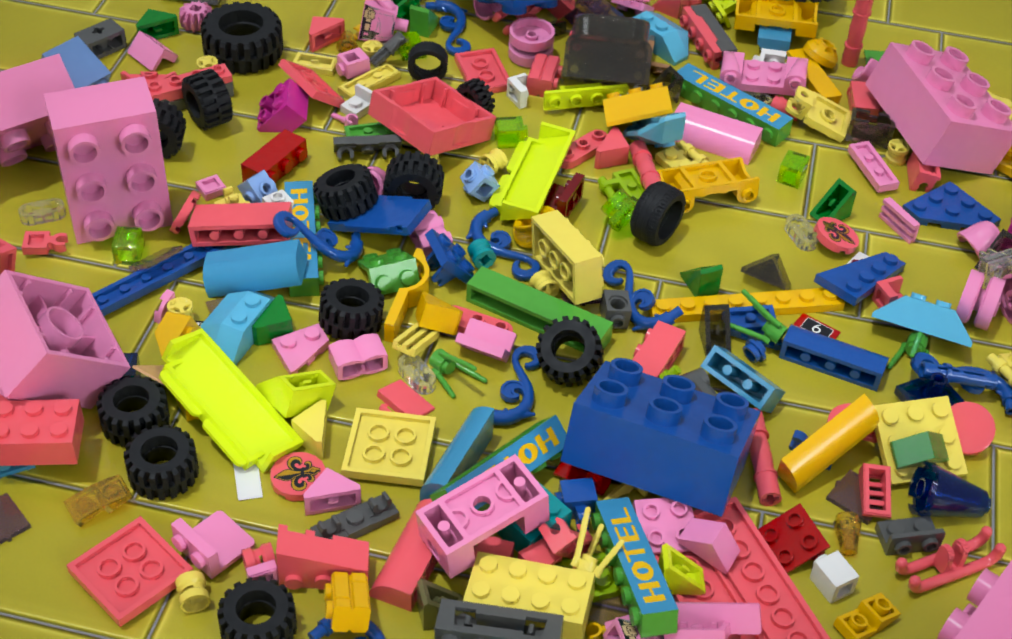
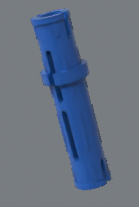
(959, 375)

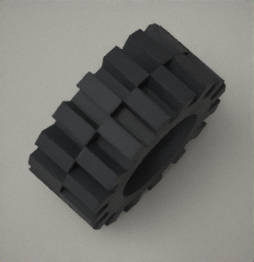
(477, 92)

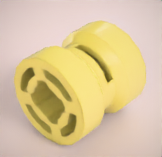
(192, 591)

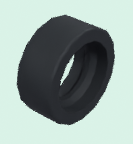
(432, 49)

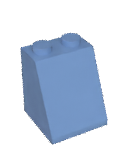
(80, 63)

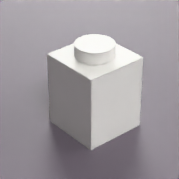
(834, 576)

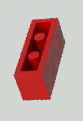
(276, 156)

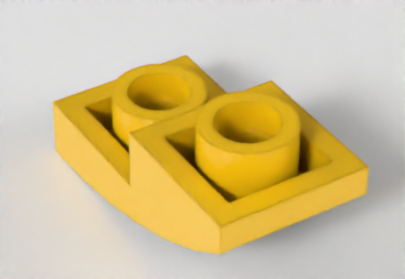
(868, 619)

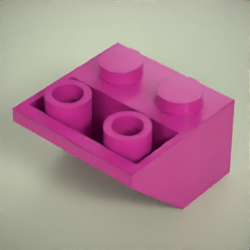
(283, 108)

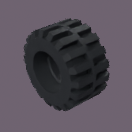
(207, 99)
(171, 127)
(418, 169)
(345, 192)
(350, 308)
(569, 331)
(128, 395)
(165, 478)
(257, 598)

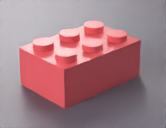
(40, 432)

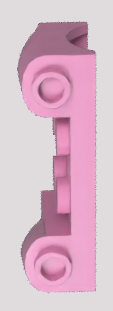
(763, 76)

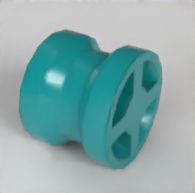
(481, 253)

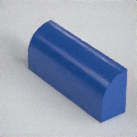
(833, 357)

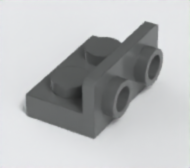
(909, 535)

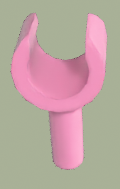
(350, 119)

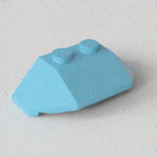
(670, 39)
(658, 130)
(925, 317)
(233, 320)

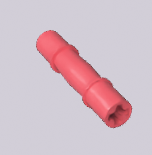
(857, 30)
(643, 161)
(762, 461)

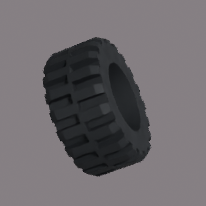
(243, 37)

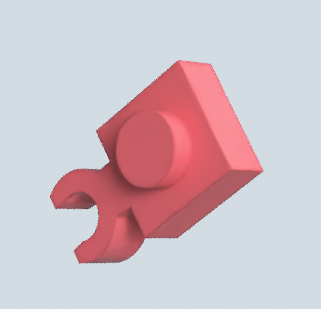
(41, 242)

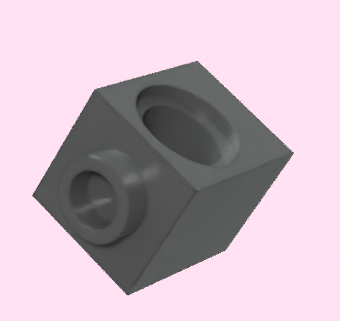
(616, 307)

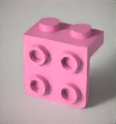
(663, 521)
(212, 543)

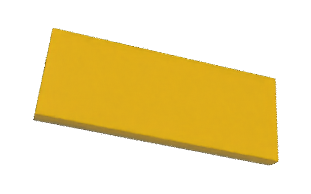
(828, 443)

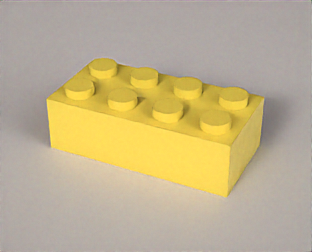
(567, 256)
(533, 587)

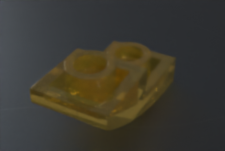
(101, 496)

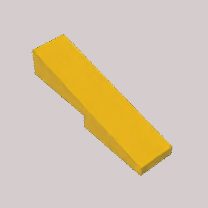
(816, 78)

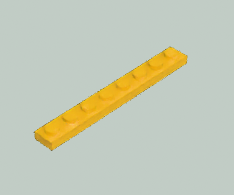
(783, 302)

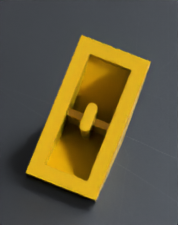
(437, 314)

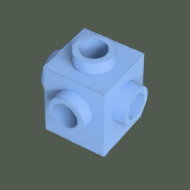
(479, 181)
(257, 187)

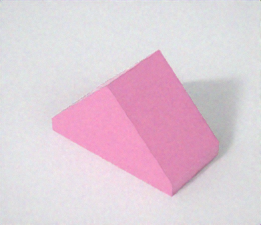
(331, 493)
(710, 542)

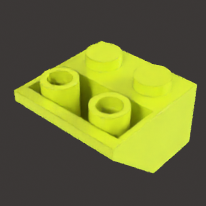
(297, 392)

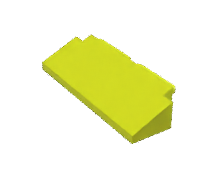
(532, 173)
(226, 402)

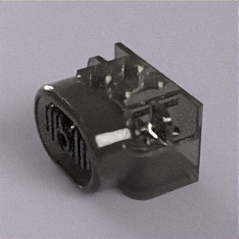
(608, 50)

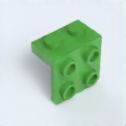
(390, 270)

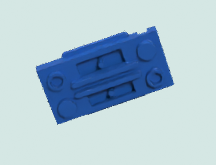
(388, 216)

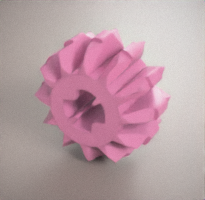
(192, 15)

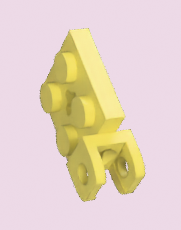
(819, 113)

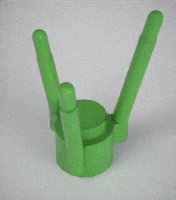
(772, 329)
(915, 343)
(446, 363)

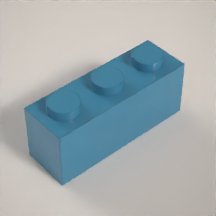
(742, 379)

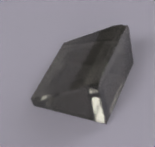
(560, 27)

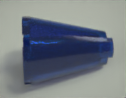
(945, 494)

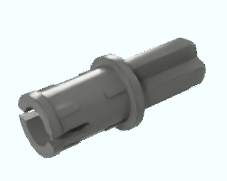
(388, 49)

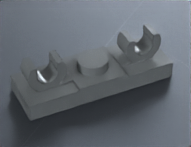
(367, 145)
(359, 519)

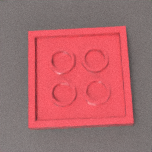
(129, 570)

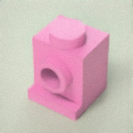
(352, 63)

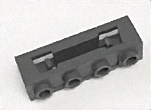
(494, 622)

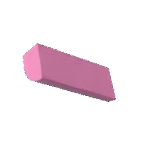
(719, 133)

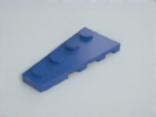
(858, 279)

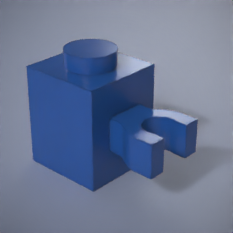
(578, 495)

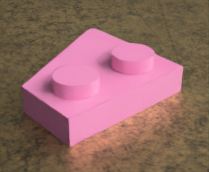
(637, 6)
(300, 347)

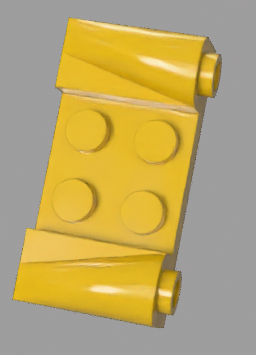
(777, 13)
(712, 178)

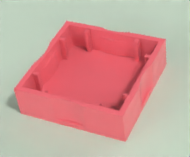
(431, 116)

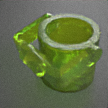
(619, 209)

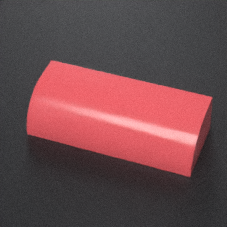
(236, 224)
(404, 567)

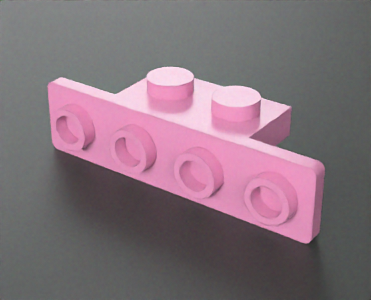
(716, 620)

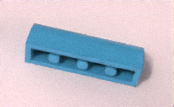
(774, 38)
(254, 268)
(463, 450)

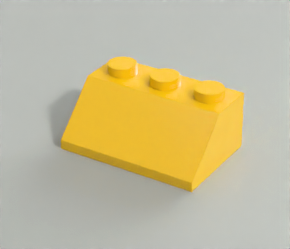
(637, 104)

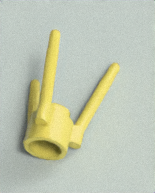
(585, 561)

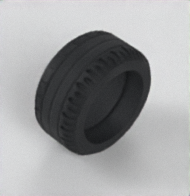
(657, 213)

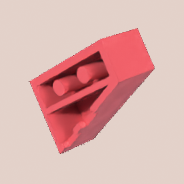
(311, 560)

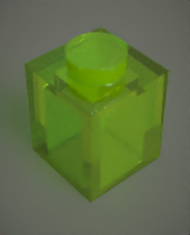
(509, 131)
(793, 169)
(127, 245)

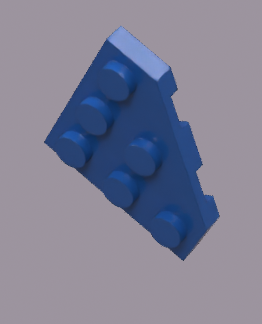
(950, 208)

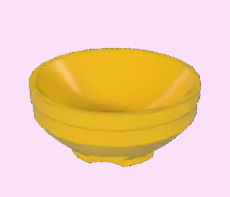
(822, 52)

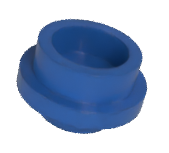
(754, 351)

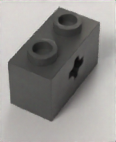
(103, 38)

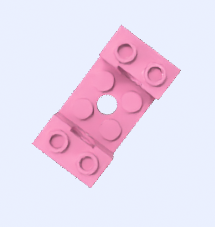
(454, 526)

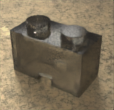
(870, 128)

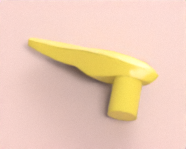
(624, 489)

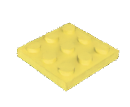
(915, 417)
(389, 447)

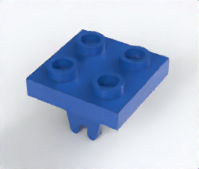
(450, 259)

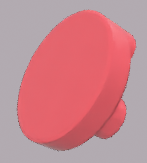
(974, 427)

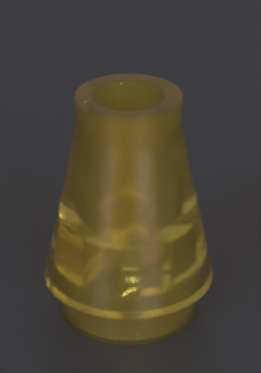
(346, 42)
(847, 529)

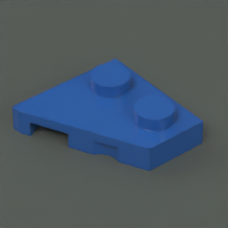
(750, 318)

